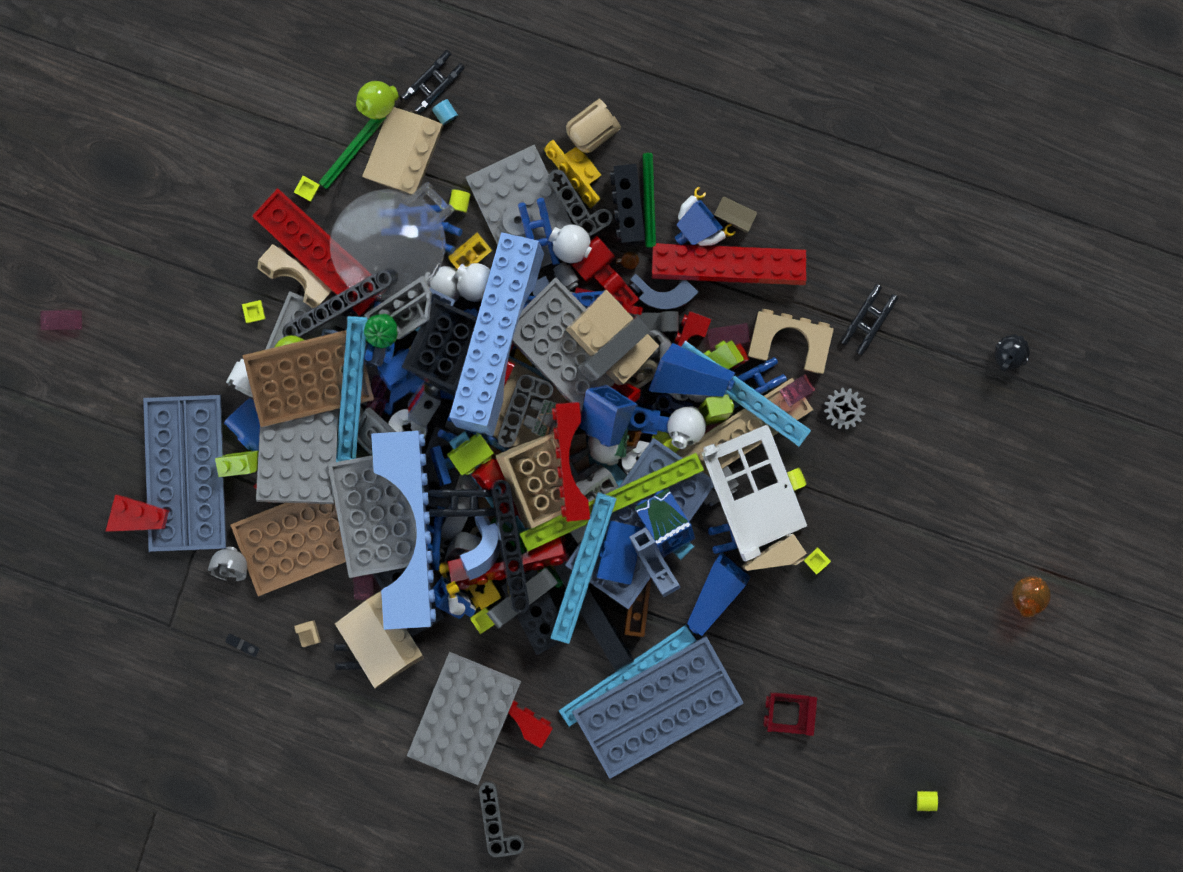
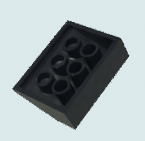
(441, 347)

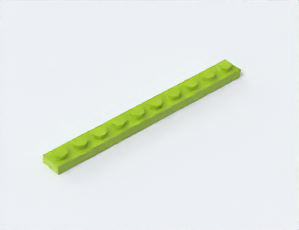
(624, 496)

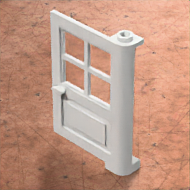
(766, 512)

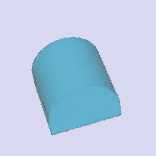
(444, 112)

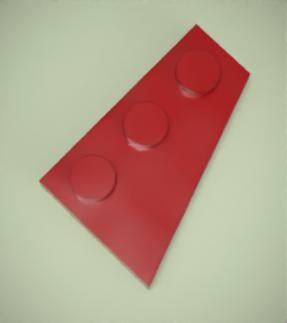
(135, 515)

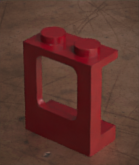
(806, 718)

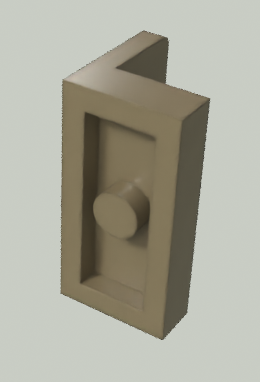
(735, 214)

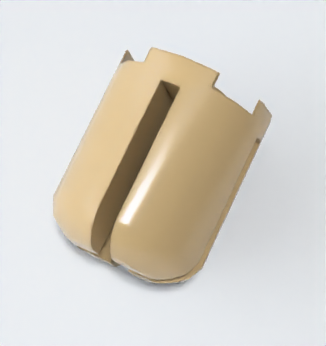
(592, 127)

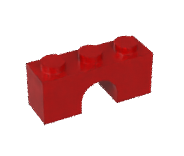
(693, 326)
(486, 475)

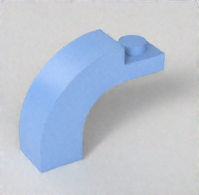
(486, 553)

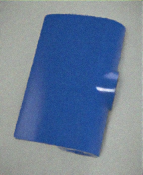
(245, 425)
(618, 553)

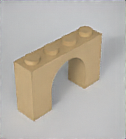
(817, 337)

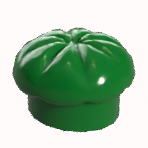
(381, 331)

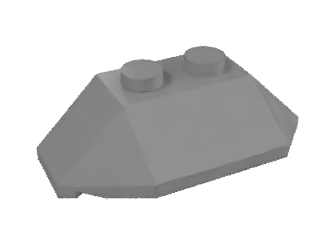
(407, 307)

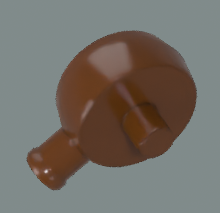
(629, 260)

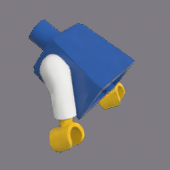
(698, 223)
(450, 597)

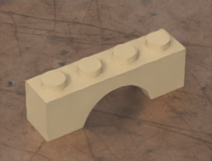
(277, 263)

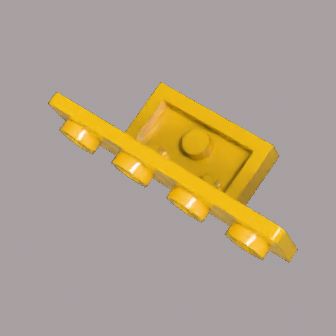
(577, 169)

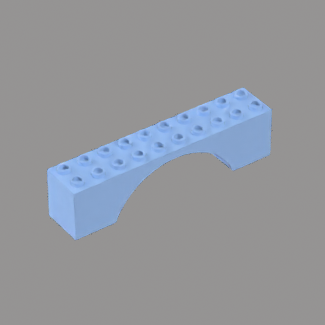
(484, 370)
(401, 461)

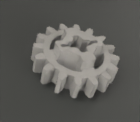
(846, 400)

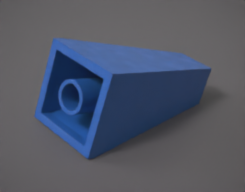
(689, 373)
(719, 590)

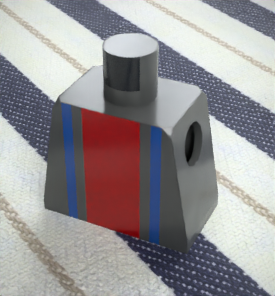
(424, 404)

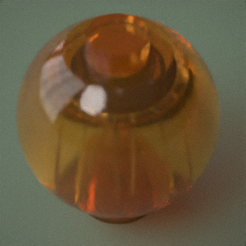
(1031, 596)

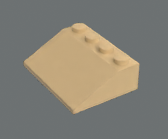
(403, 150)
(599, 324)
(534, 479)
(783, 552)
(377, 650)

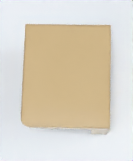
(308, 633)

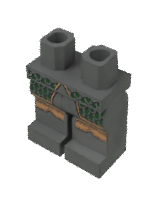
(544, 423)

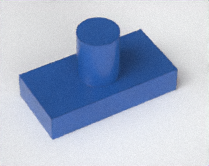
(441, 465)

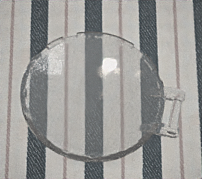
(390, 232)

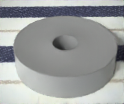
(508, 221)

